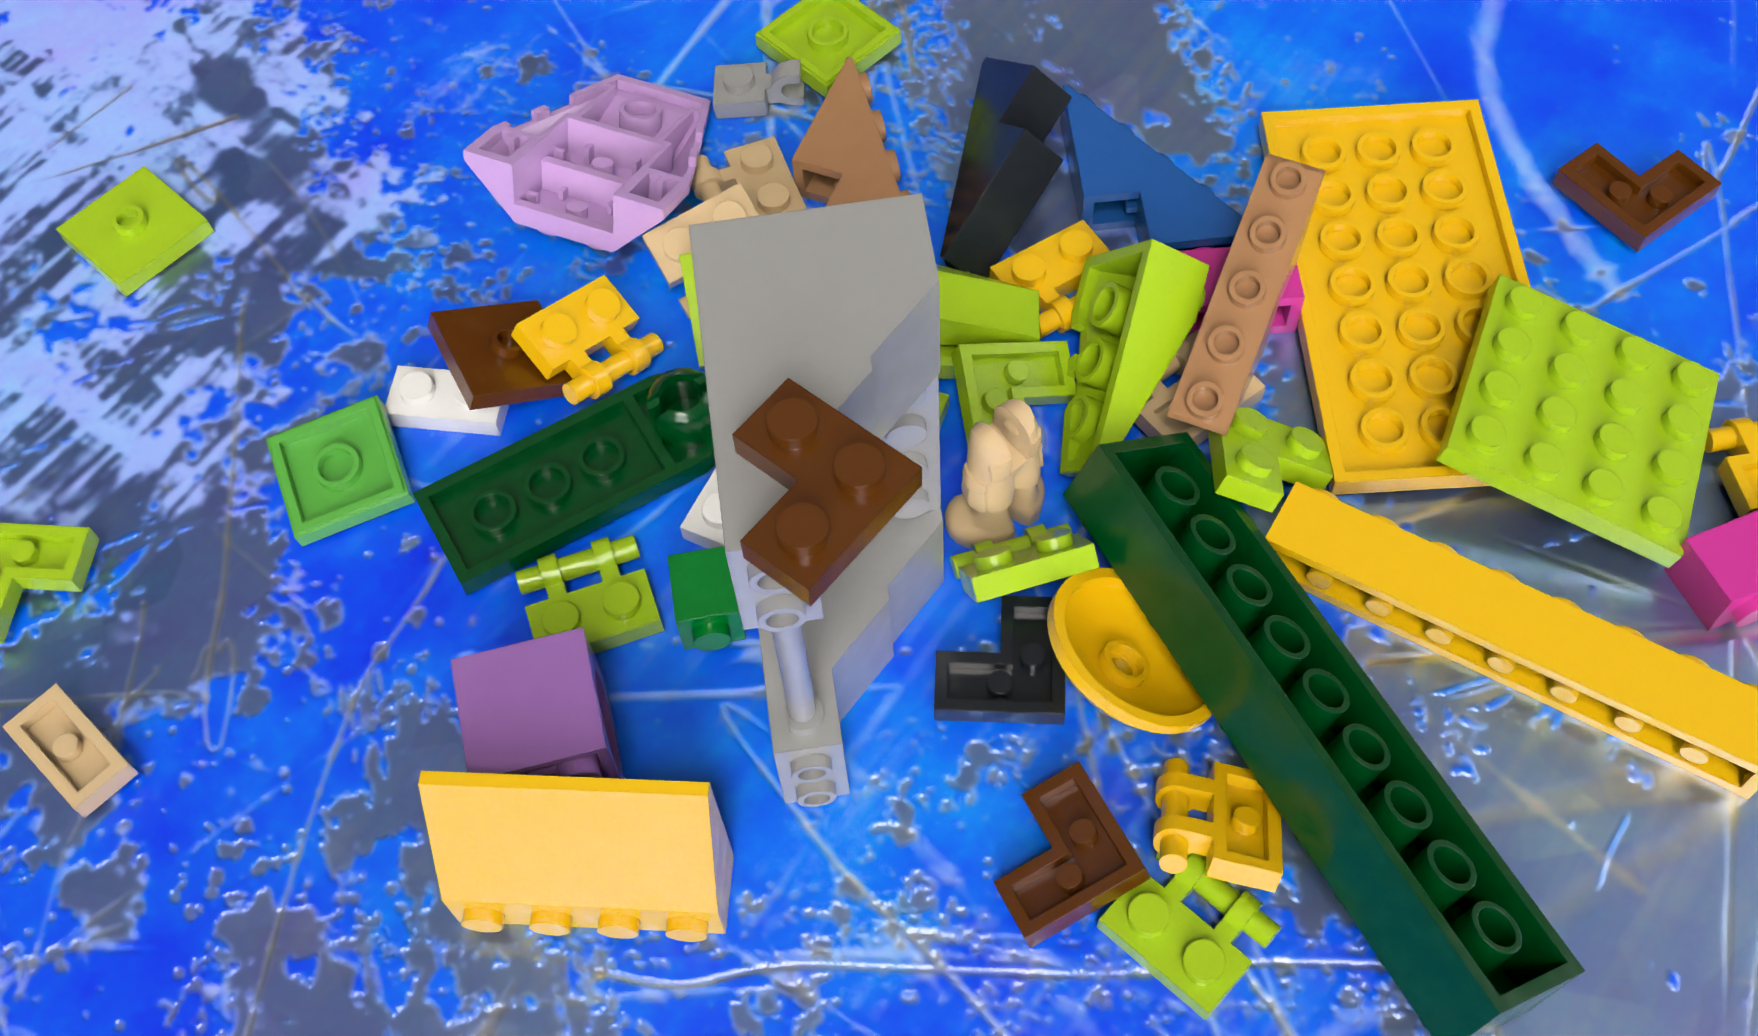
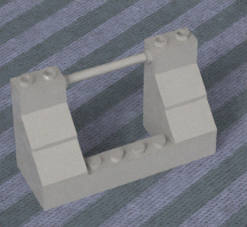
(854, 317)

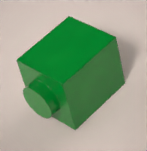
(704, 599)

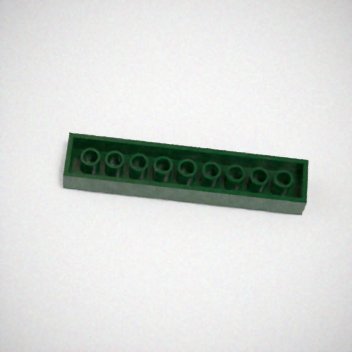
(1322, 741)

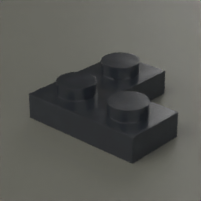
(1008, 686)

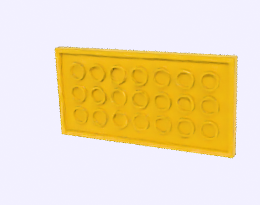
(1394, 278)

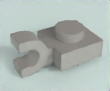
(749, 88)

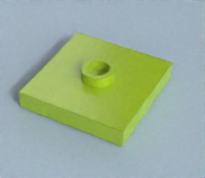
(825, 35)
(135, 230)

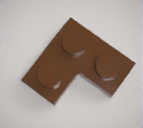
(1635, 205)
(839, 487)
(1082, 870)

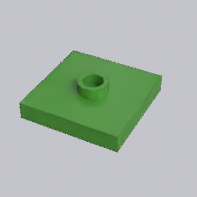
(339, 470)

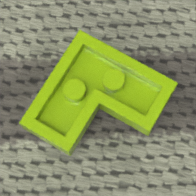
(1005, 371)
(1261, 454)
(41, 560)

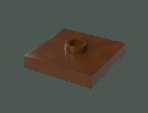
(487, 359)

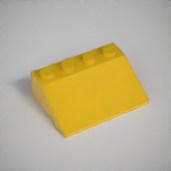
(579, 853)

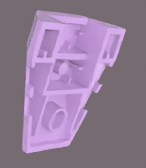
(599, 164)

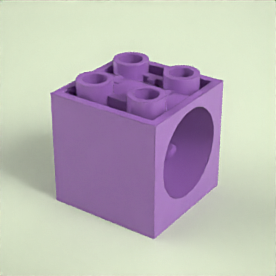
(537, 709)

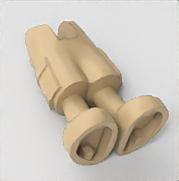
(999, 478)

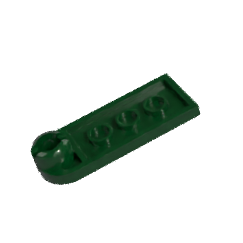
(571, 477)

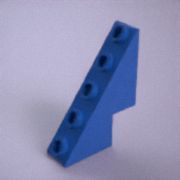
(1129, 184)

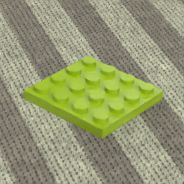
(1582, 420)

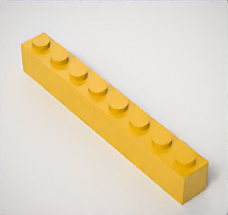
(1522, 637)

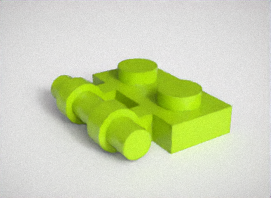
(1023, 561)
(609, 611)
(1180, 946)

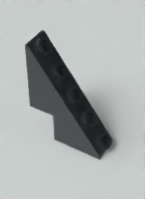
(1001, 163)

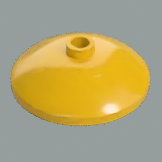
(1119, 656)

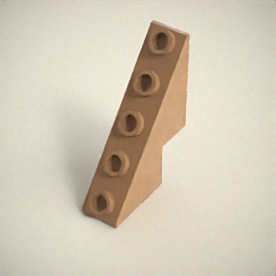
(844, 147)
(1247, 295)

